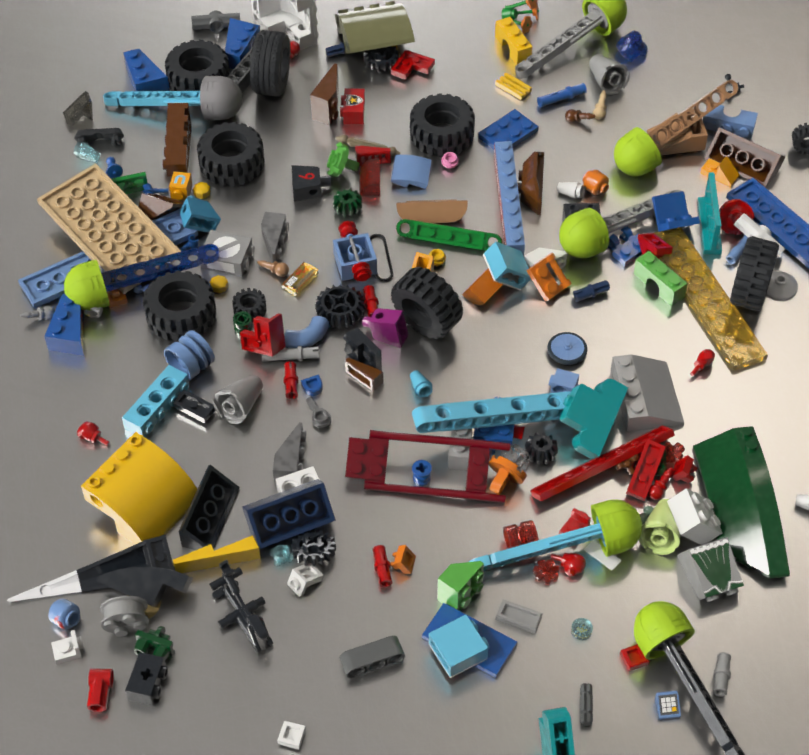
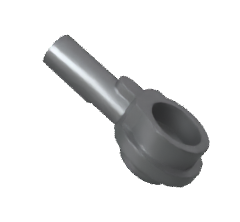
(320, 417)

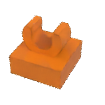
(116, 298)
(403, 559)

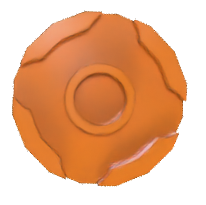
(506, 471)

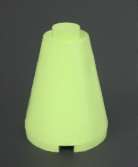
(660, 530)

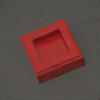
(633, 657)

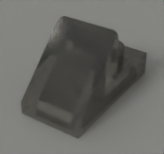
(80, 107)

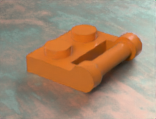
(544, 280)

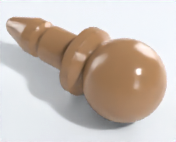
(281, 269)

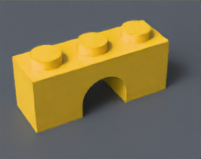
(508, 33)

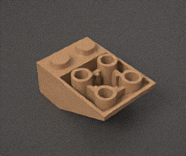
(692, 140)

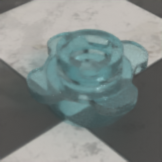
(281, 550)

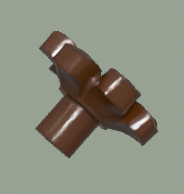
(629, 464)

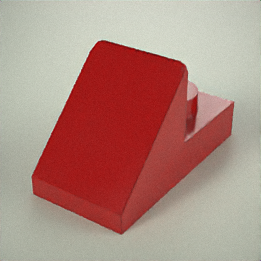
(654, 244)

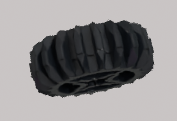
(339, 301)

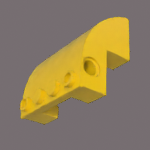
(140, 490)

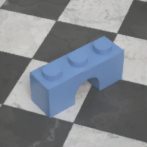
(741, 125)

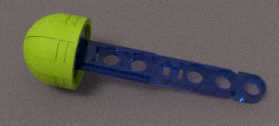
(89, 286)

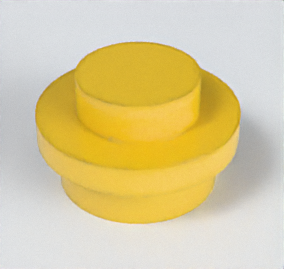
(439, 257)

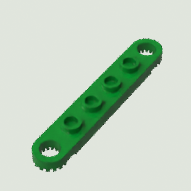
(447, 234)

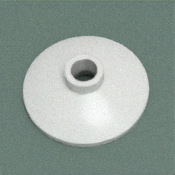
(782, 286)

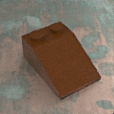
(325, 98)

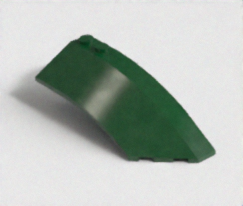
(744, 499)

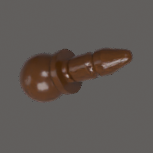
(573, 115)

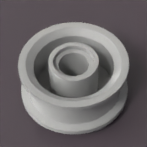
(124, 615)

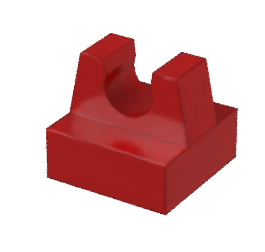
(683, 469)

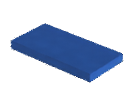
(499, 644)

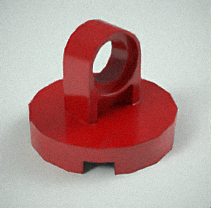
(731, 212)

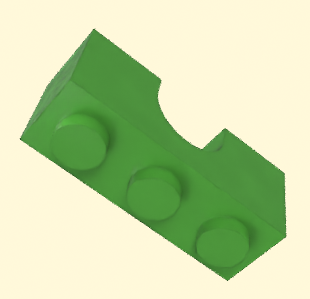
(671, 286)

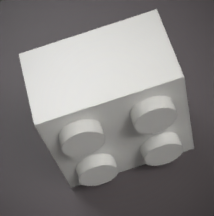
(695, 516)

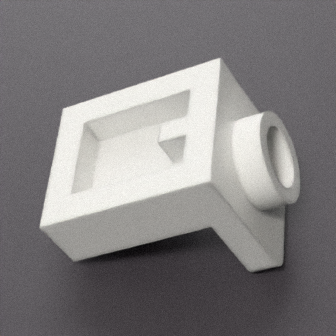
(303, 577)
(67, 648)

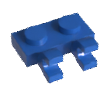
(627, 251)

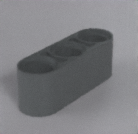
(372, 656)

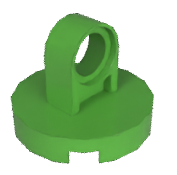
(339, 160)

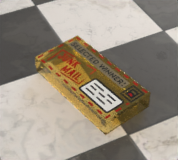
(300, 278)

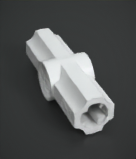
(750, 228)

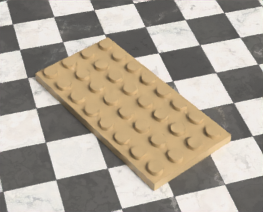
(105, 222)

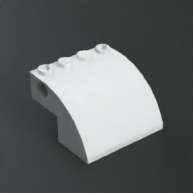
(293, 17)

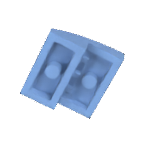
(411, 170)

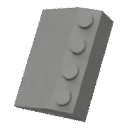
(650, 394)

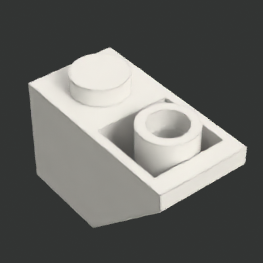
(536, 255)

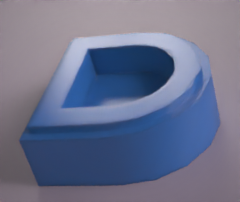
(312, 385)

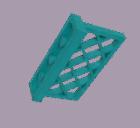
(710, 218)

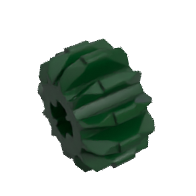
(347, 202)

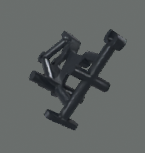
(243, 612)

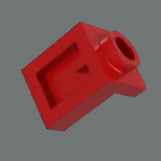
(578, 520)

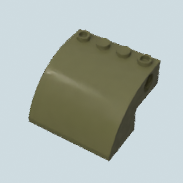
(374, 27)

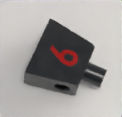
(308, 182)

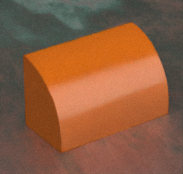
(482, 289)

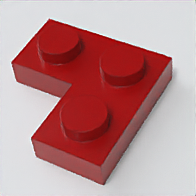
(412, 61)

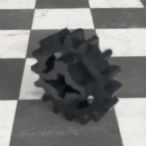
(381, 58)
(313, 547)

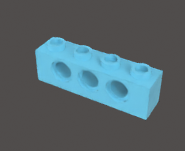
(155, 401)

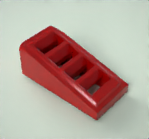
(365, 153)

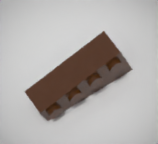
(177, 139)

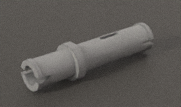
(293, 354)

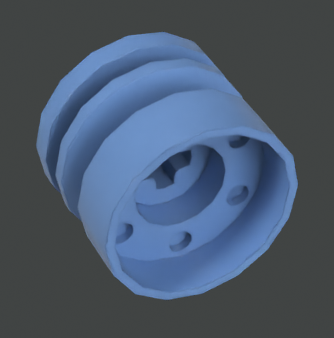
(190, 354)

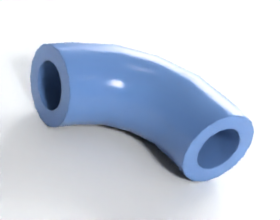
(307, 336)

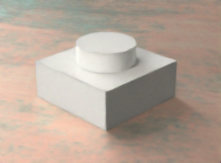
(291, 735)

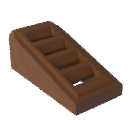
(364, 373)

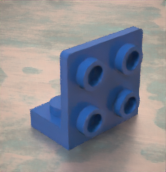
(672, 211)

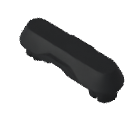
(112, 134)

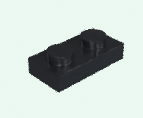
(194, 406)

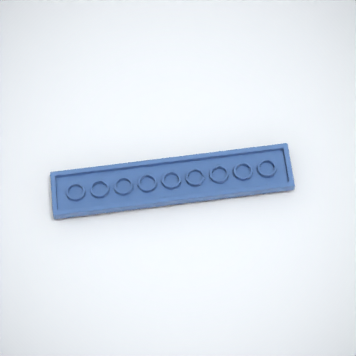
(49, 282)

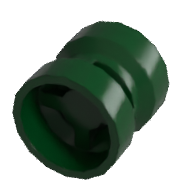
(242, 321)

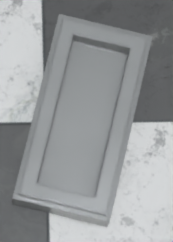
(519, 616)

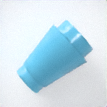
(421, 384)

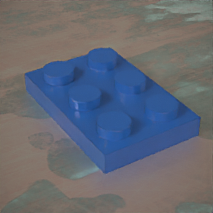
(511, 127)

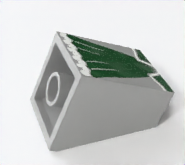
(711, 569)

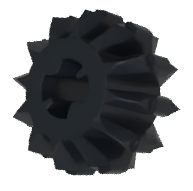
(541, 448)

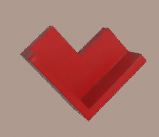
(267, 338)

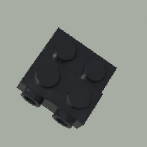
(362, 349)

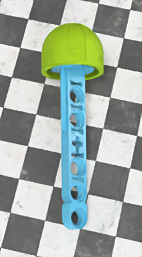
(615, 526)

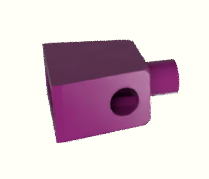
(387, 326)

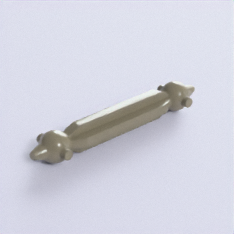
(352, 141)

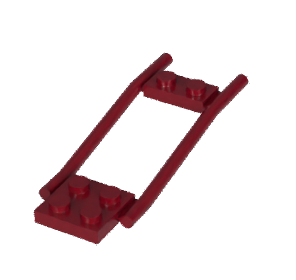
(369, 460)

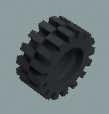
(798, 138)
(250, 297)

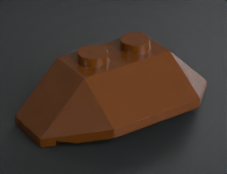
(532, 182)

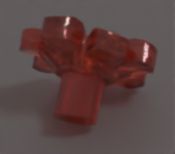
(674, 451)
(546, 571)

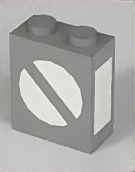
(233, 252)

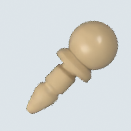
(600, 107)

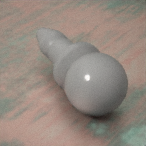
(42, 313)

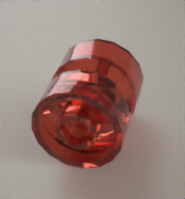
(520, 535)

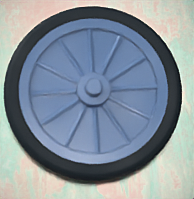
(567, 348)

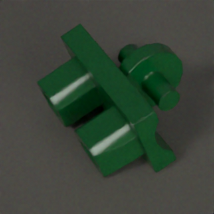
(155, 641)

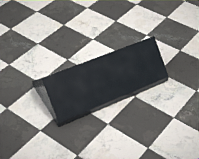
(208, 510)

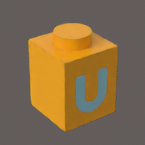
(180, 185)

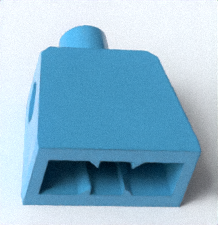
(199, 215)

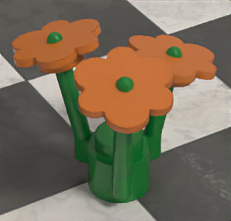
(526, 23)

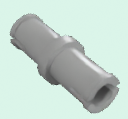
(722, 674)

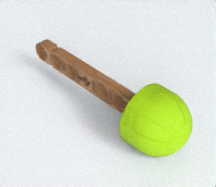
(638, 152)

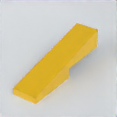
(206, 557)

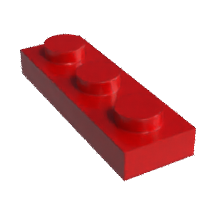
(645, 470)

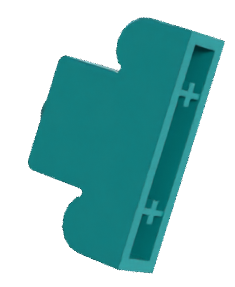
(593, 414)
(556, 732)

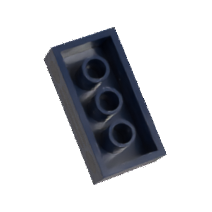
(289, 513)

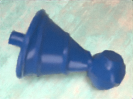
(113, 170)

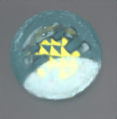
(581, 629)

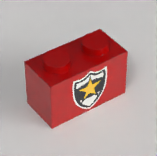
(353, 106)

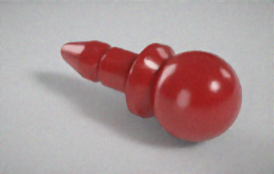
(657, 490)

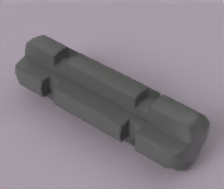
(586, 704)

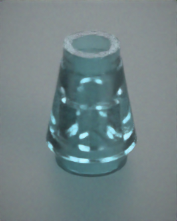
(86, 152)

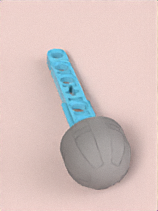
(218, 98)

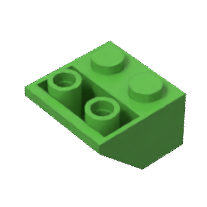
(460, 583)

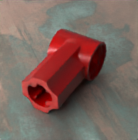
(100, 683)

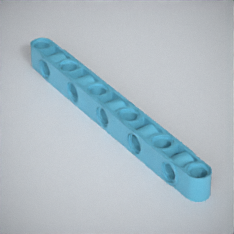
(489, 412)

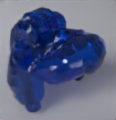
(632, 46)

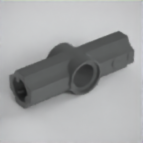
(214, 21)

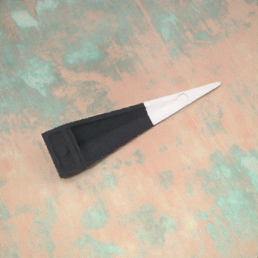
(149, 553)

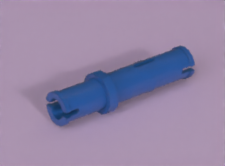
(567, 93)

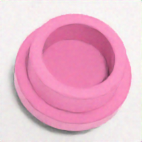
(450, 160)

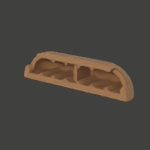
(433, 210)

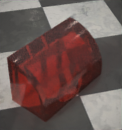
(369, 178)

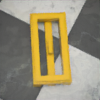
(515, 85)

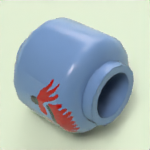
(64, 613)

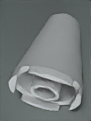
(609, 74)
(238, 398)

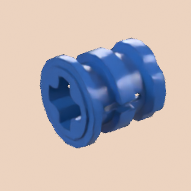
(421, 472)

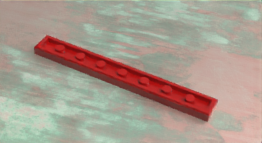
(599, 464)

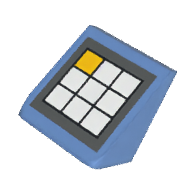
(667, 705)

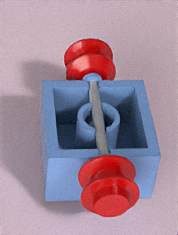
(354, 253)

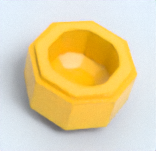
(201, 190)
(219, 284)

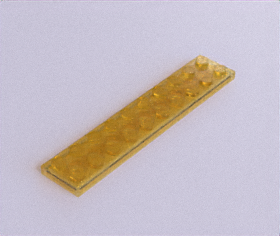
(711, 302)

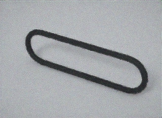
(388, 257)

